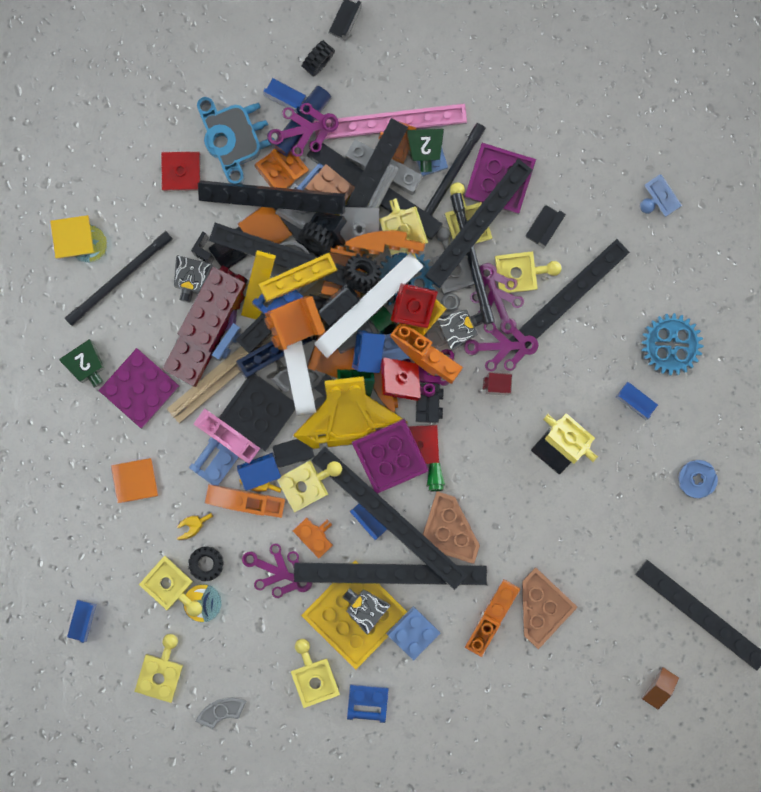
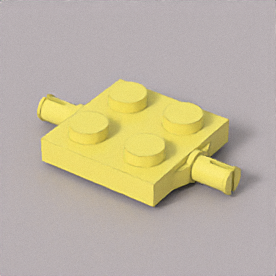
(404, 220)
(570, 438)

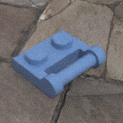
(219, 466)

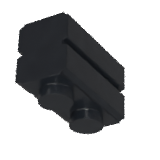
(338, 304)
(428, 407)

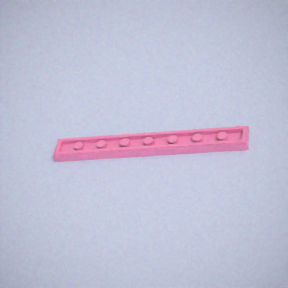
(418, 118)

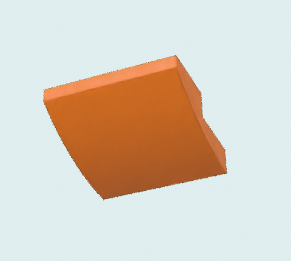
(281, 170)
(266, 225)
(134, 480)

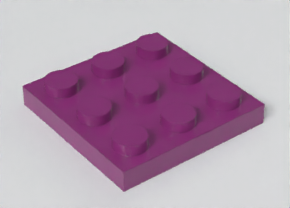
(488, 171)
(139, 388)
(390, 456)

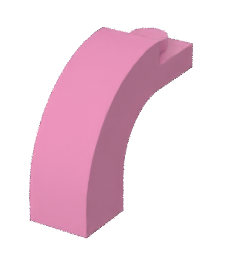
(226, 436)

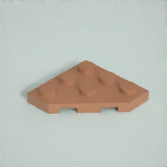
(450, 529)
(543, 608)

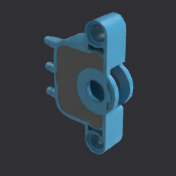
(241, 136)

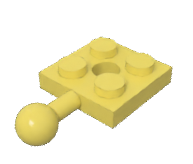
(469, 211)
(526, 264)
(308, 475)
(179, 584)
(170, 670)
(320, 670)

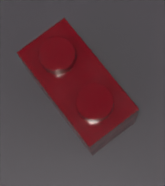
(497, 384)

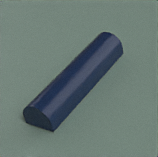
(318, 99)
(262, 358)

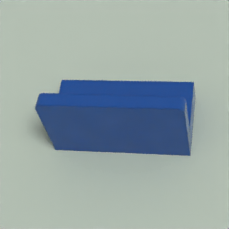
(284, 95)
(368, 351)
(637, 401)
(258, 471)
(369, 523)
(81, 621)

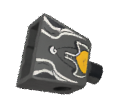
(190, 276)
(459, 327)
(365, 608)

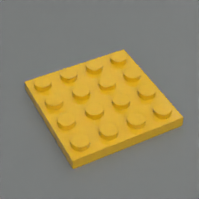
(339, 629)

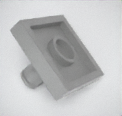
(359, 221)

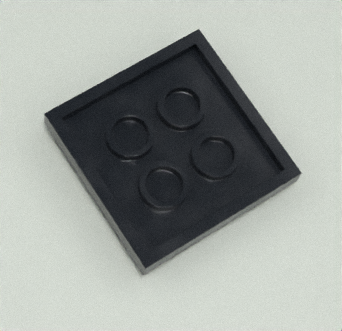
(258, 411)

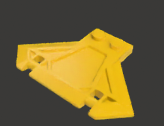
(344, 415)

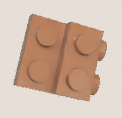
(329, 181)

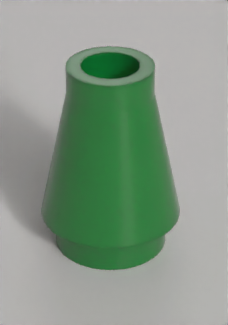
(435, 478)

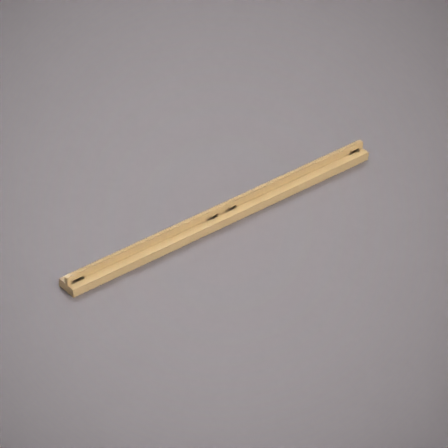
(228, 369)

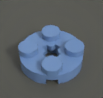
(692, 469)

